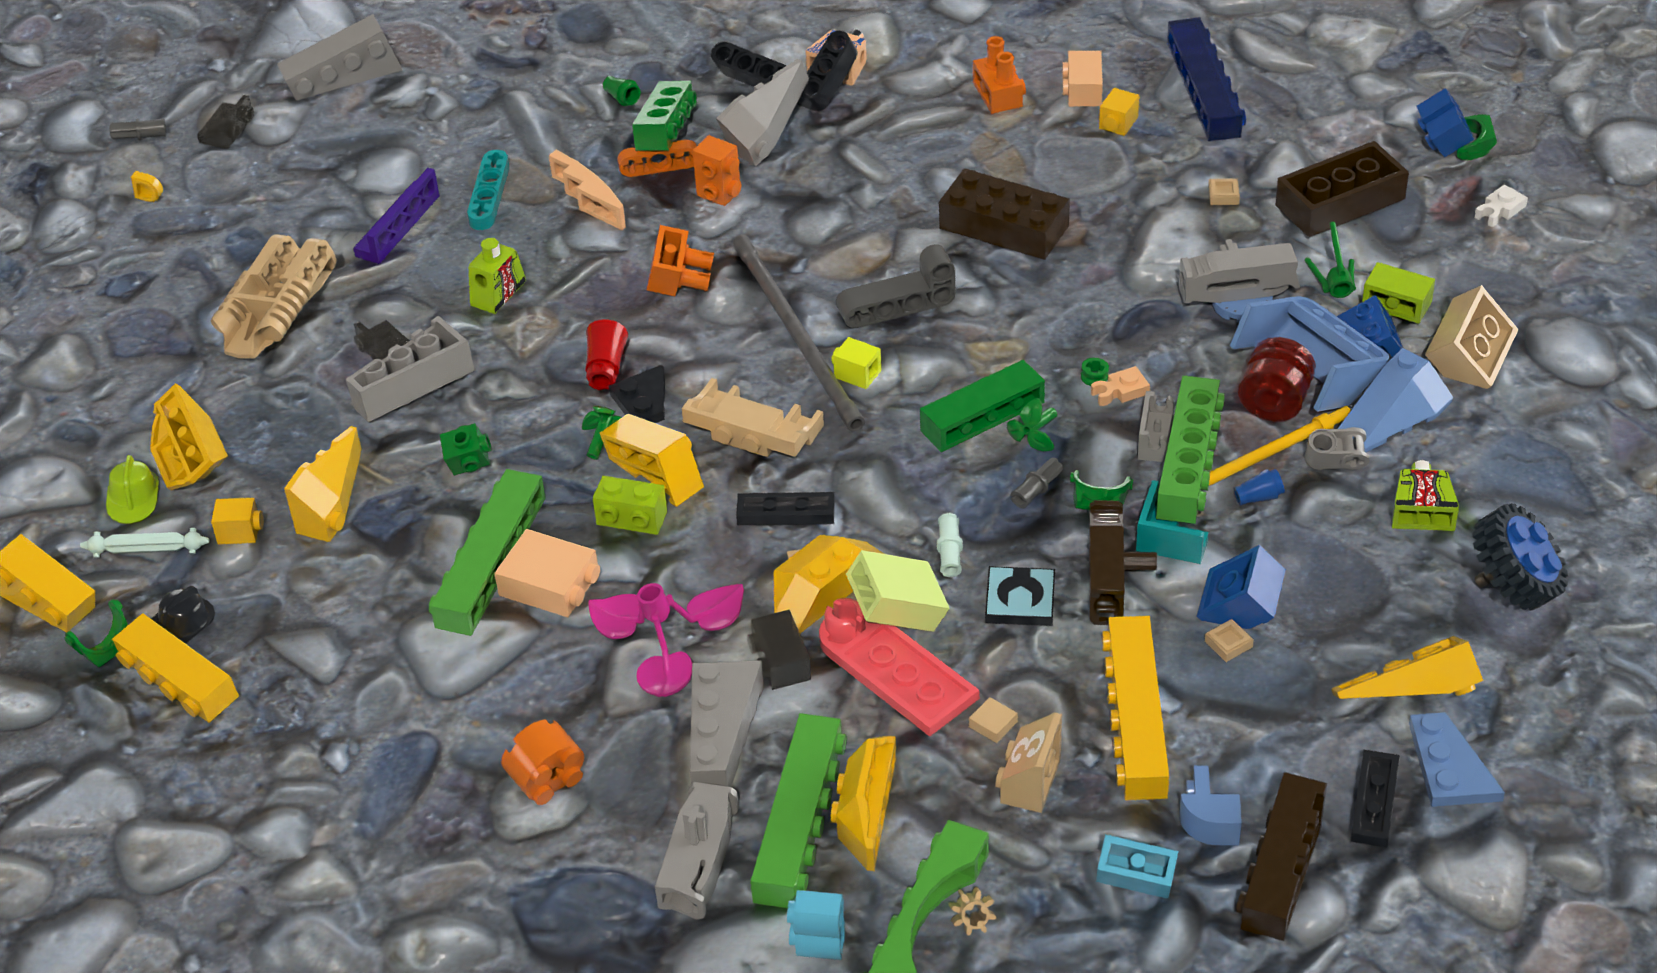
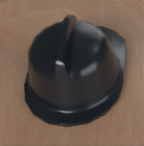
(184, 613)

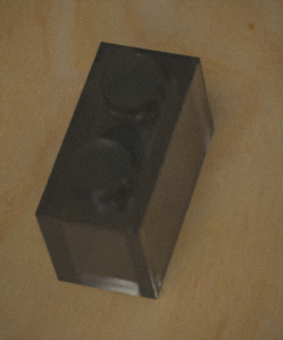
(779, 649)

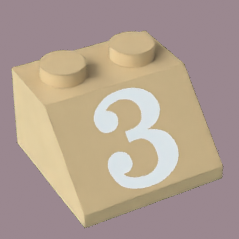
(1031, 764)

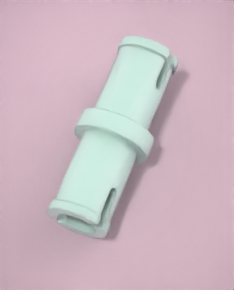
(949, 545)

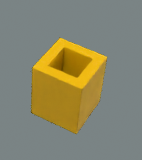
(1119, 111)
(236, 520)

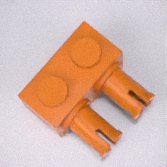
(997, 78)
(669, 263)

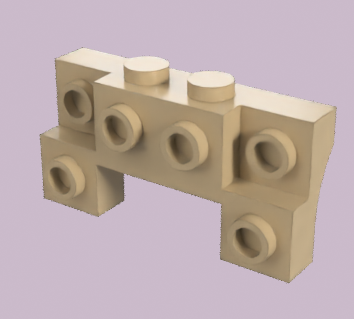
(750, 423)

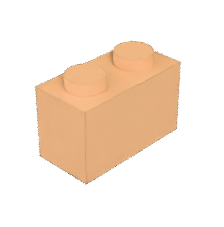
(1083, 78)

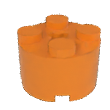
(543, 760)

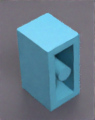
(1136, 866)

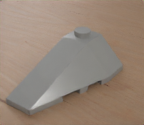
(759, 118)

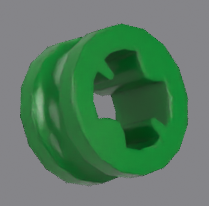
(1094, 364)

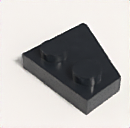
(642, 395)

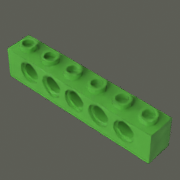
(1188, 450)

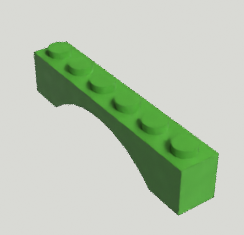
(953, 864)

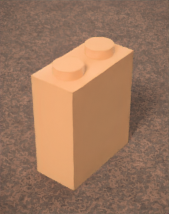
(547, 573)

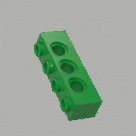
(663, 115)

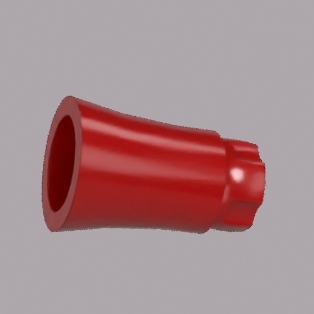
(604, 352)

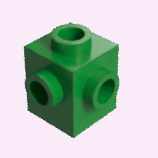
(465, 449)

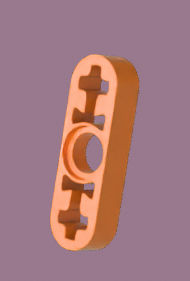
(668, 164)

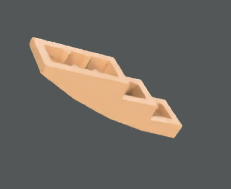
(592, 193)

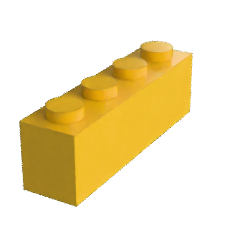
(175, 668)

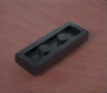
(785, 508)
(1375, 798)

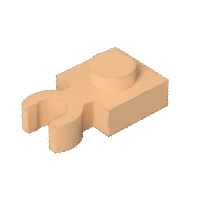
(1122, 385)

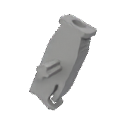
(1238, 273)
(696, 842)

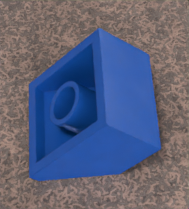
(1243, 589)

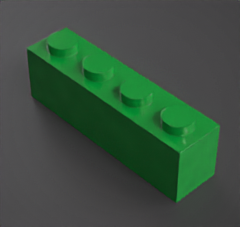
(980, 405)

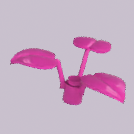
(664, 674)

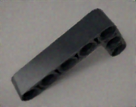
(735, 60)

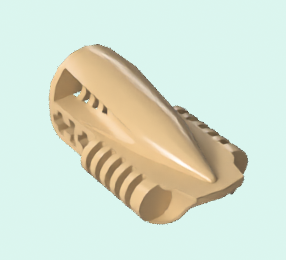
(260, 305)

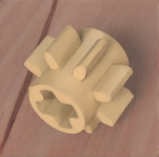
(966, 902)

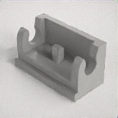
(1155, 428)

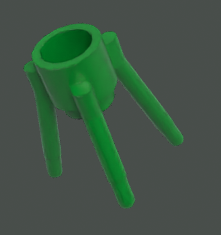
(1339, 280)

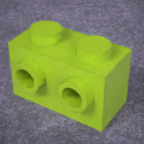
(1400, 291)
(630, 505)

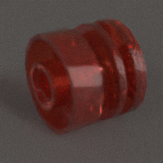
(1277, 379)

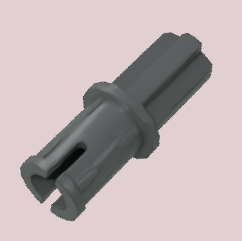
(137, 129)
(1036, 483)

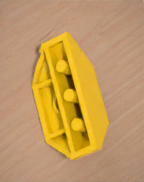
(184, 440)
(816, 577)
(864, 798)

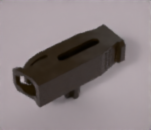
(1109, 560)

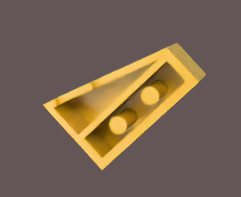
(654, 453)
(43, 585)

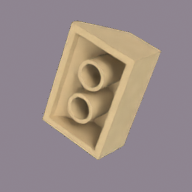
(1472, 339)

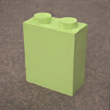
(897, 591)

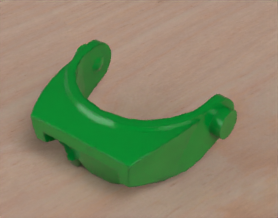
(1483, 126)
(1086, 493)
(106, 649)

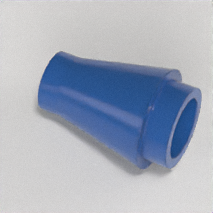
(1261, 487)

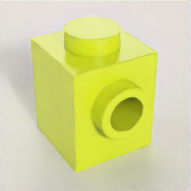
(856, 362)

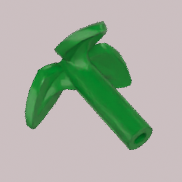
(600, 419)
(1033, 420)

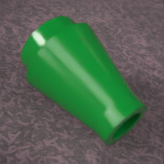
(622, 90)

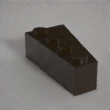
(1283, 857)

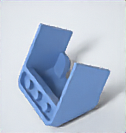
(1342, 355)

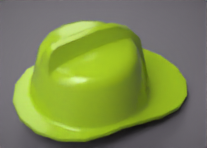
(131, 492)

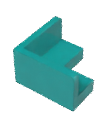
(1167, 536)

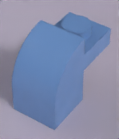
(1207, 816)

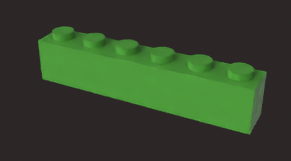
(471, 580)
(798, 810)

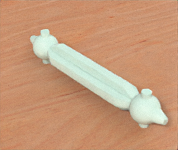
(144, 542)

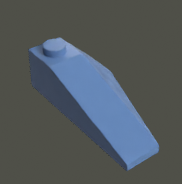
(1398, 398)

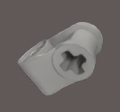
(1338, 447)

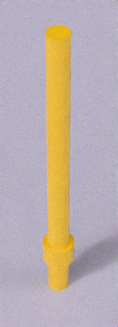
(1322, 421)

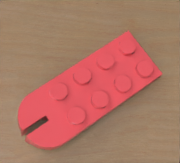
(894, 667)

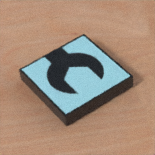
(1020, 596)

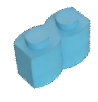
(817, 924)

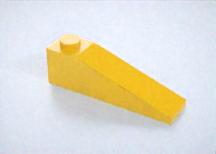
(322, 489)
(1436, 669)

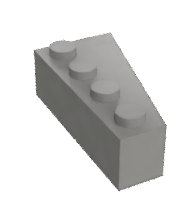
(340, 60)
(410, 370)
(721, 714)

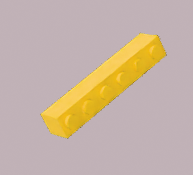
(1137, 708)

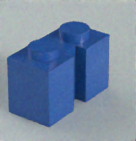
(1444, 123)

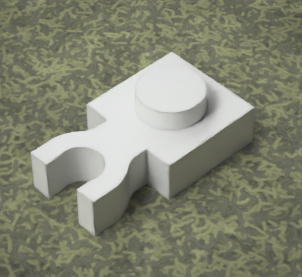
(1501, 203)

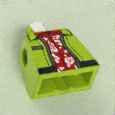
(494, 276)
(1425, 499)

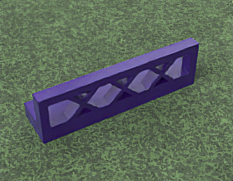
(398, 218)

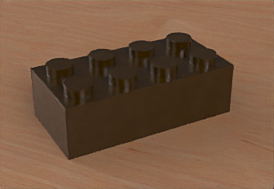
(1341, 188)
(1004, 213)

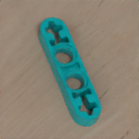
(488, 189)

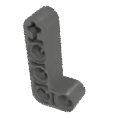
(902, 294)

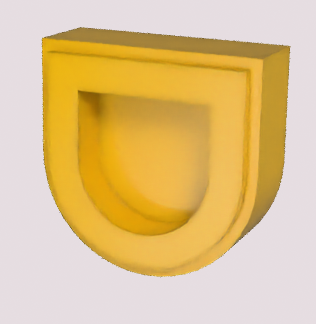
(146, 186)

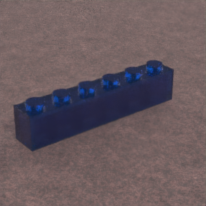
(1205, 79)

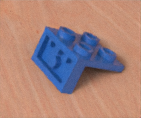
(1375, 324)

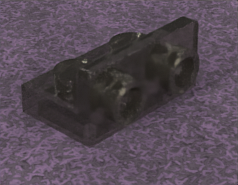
(227, 123)
(378, 339)

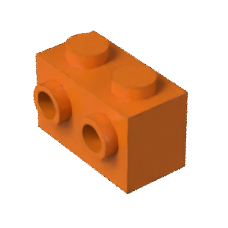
(716, 170)

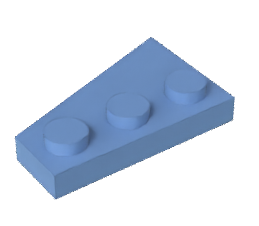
(1449, 763)

